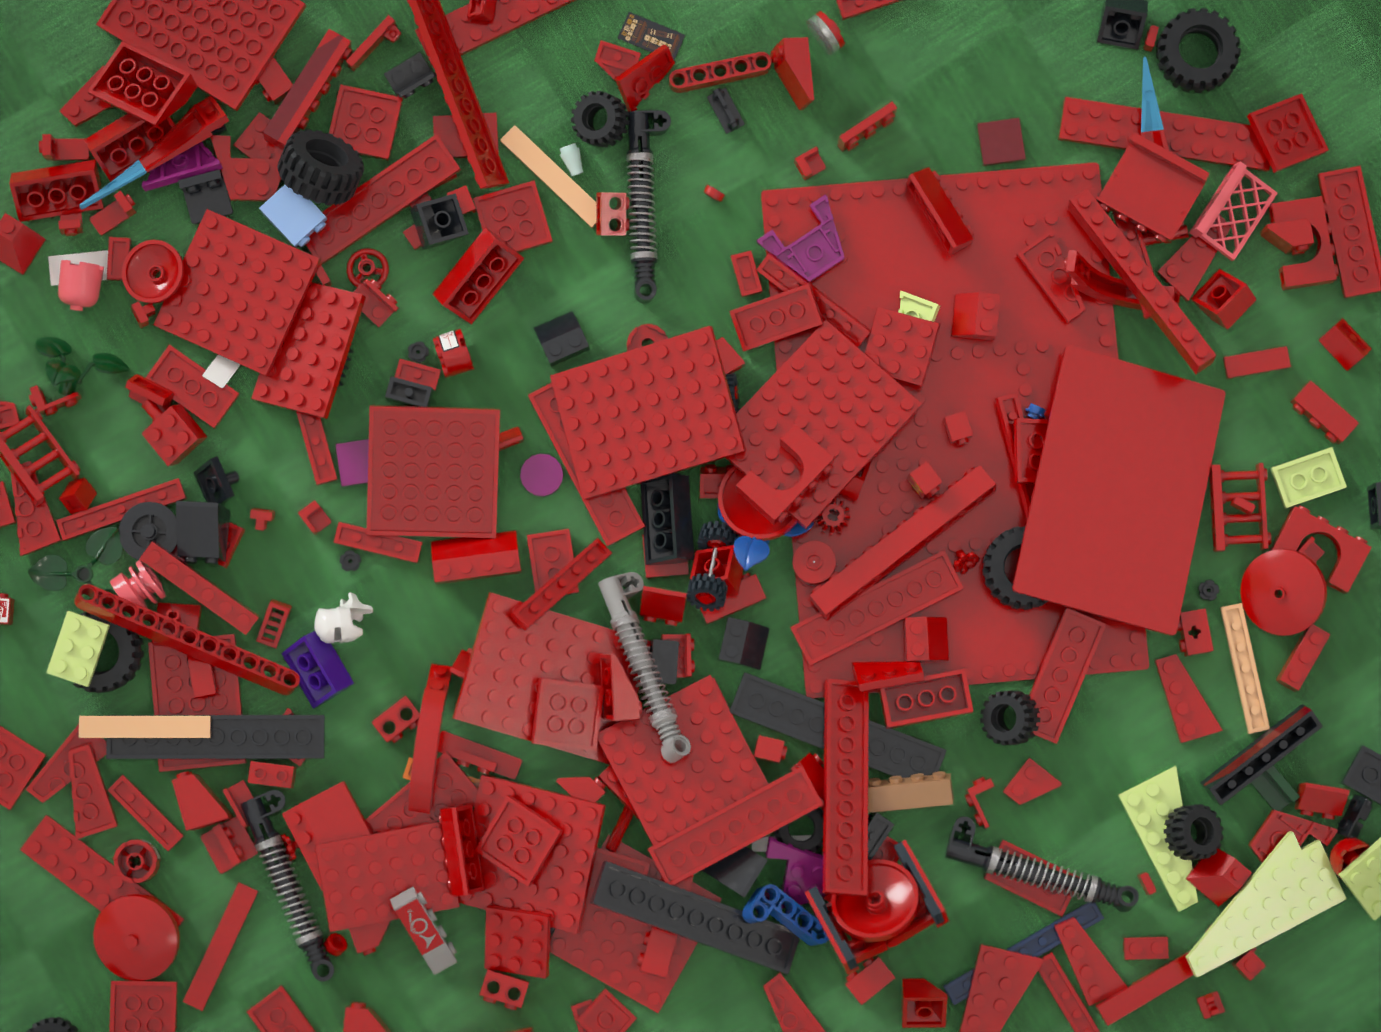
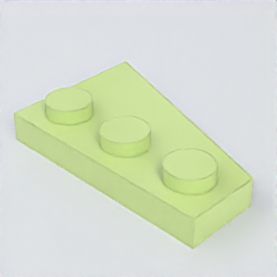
(918, 307)

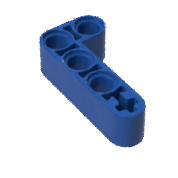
(788, 919)

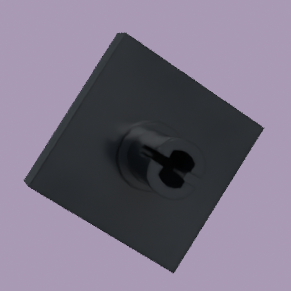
(215, 482)

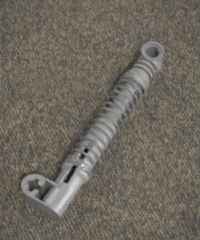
(627, 628)

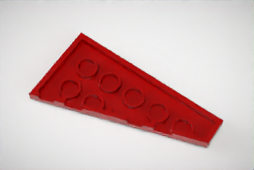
(996, 987)

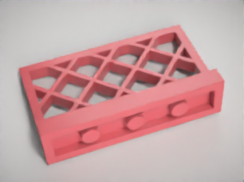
(1221, 198)

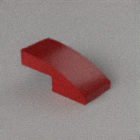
(201, 678)

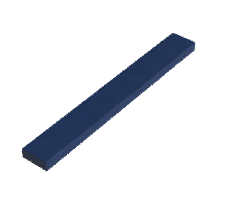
(1033, 945)

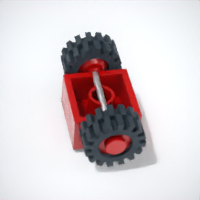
(714, 568)

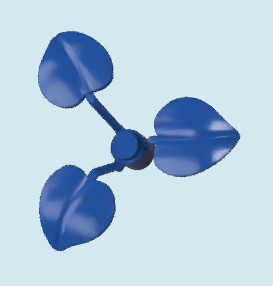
(752, 550)

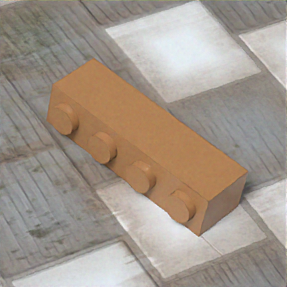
(910, 792)

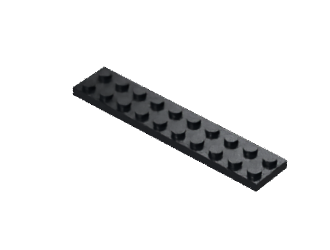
(804, 720)
(233, 739)
(694, 917)

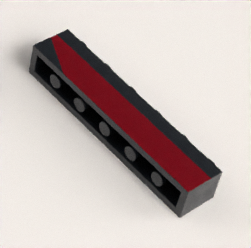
(1261, 754)

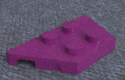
(187, 164)

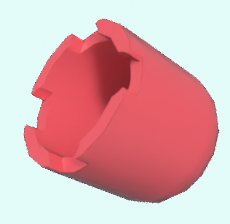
(79, 284)

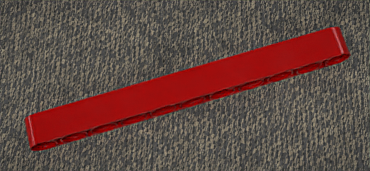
(176, 641)

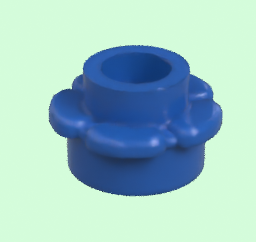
(1035, 411)

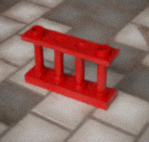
(24, 474)
(1219, 497)

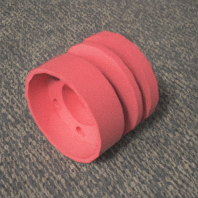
(139, 586)

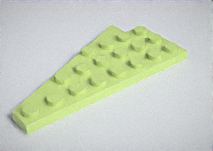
(1278, 896)

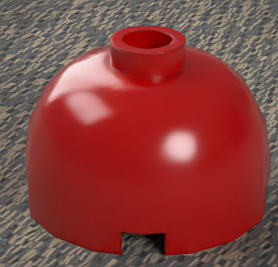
(1345, 853)

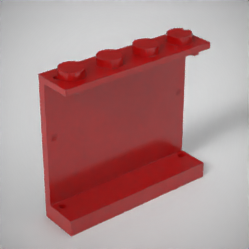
(1152, 188)

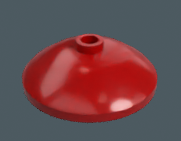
(141, 269)

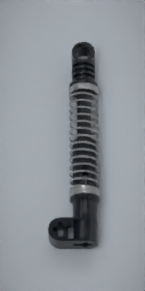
(641, 196)
(1017, 867)
(285, 880)

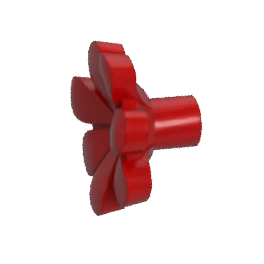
(965, 561)
(291, 847)

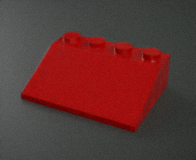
(142, 85)
(325, 819)

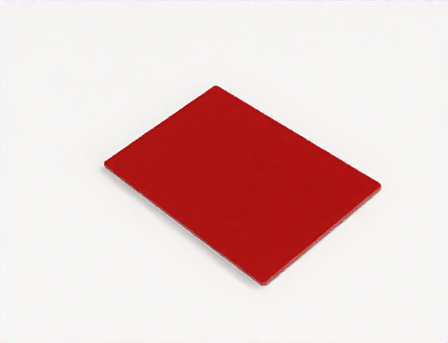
(1119, 491)

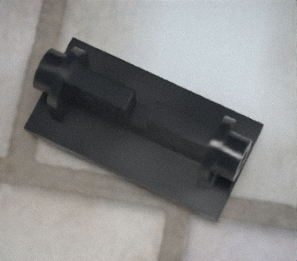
(725, 110)
(1357, 808)

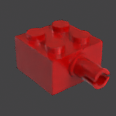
(172, 432)

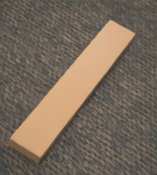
(551, 174)
(1245, 668)
(144, 726)

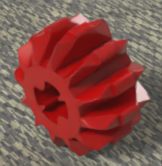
(832, 524)

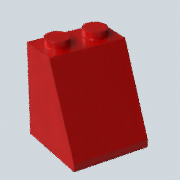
(198, 803)

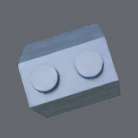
(293, 216)

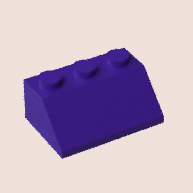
(318, 667)

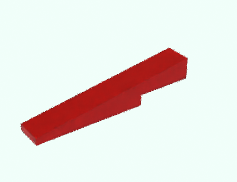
(1144, 989)

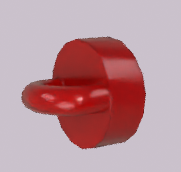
(335, 944)

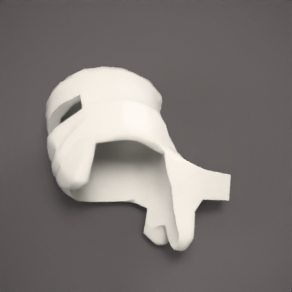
(337, 624)

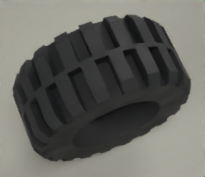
(1215, 29)
(320, 167)
(995, 575)
(127, 662)

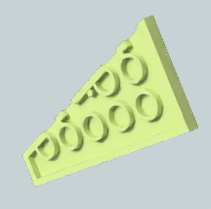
(1148, 809)

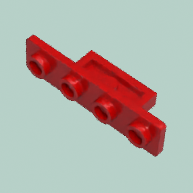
(485, 758)

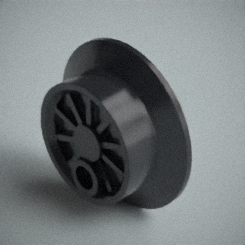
(147, 523)

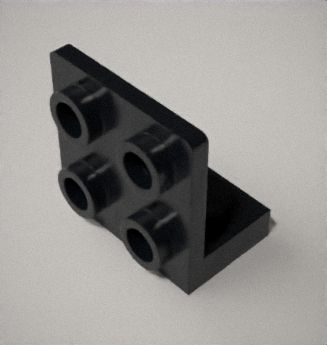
(409, 75)
(204, 193)

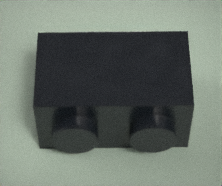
(409, 393)

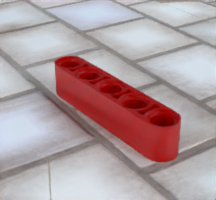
(712, 79)

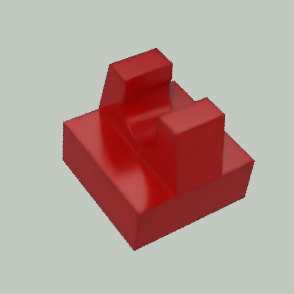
(142, 313)
(262, 517)
(1210, 1005)

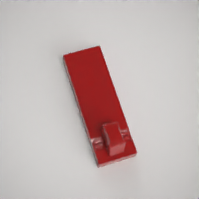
(385, 30)

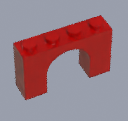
(1322, 267)
(775, 503)
(1350, 550)

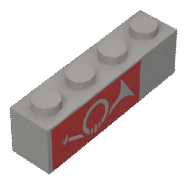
(423, 930)

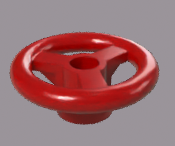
(356, 281)

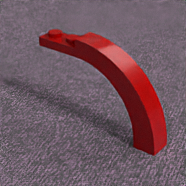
(1102, 286)
(428, 739)

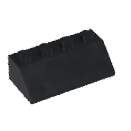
(667, 510)

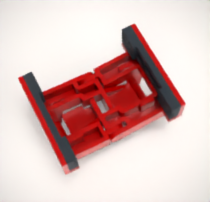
(856, 950)

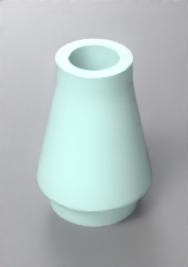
(572, 159)

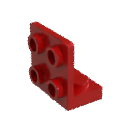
(376, 305)

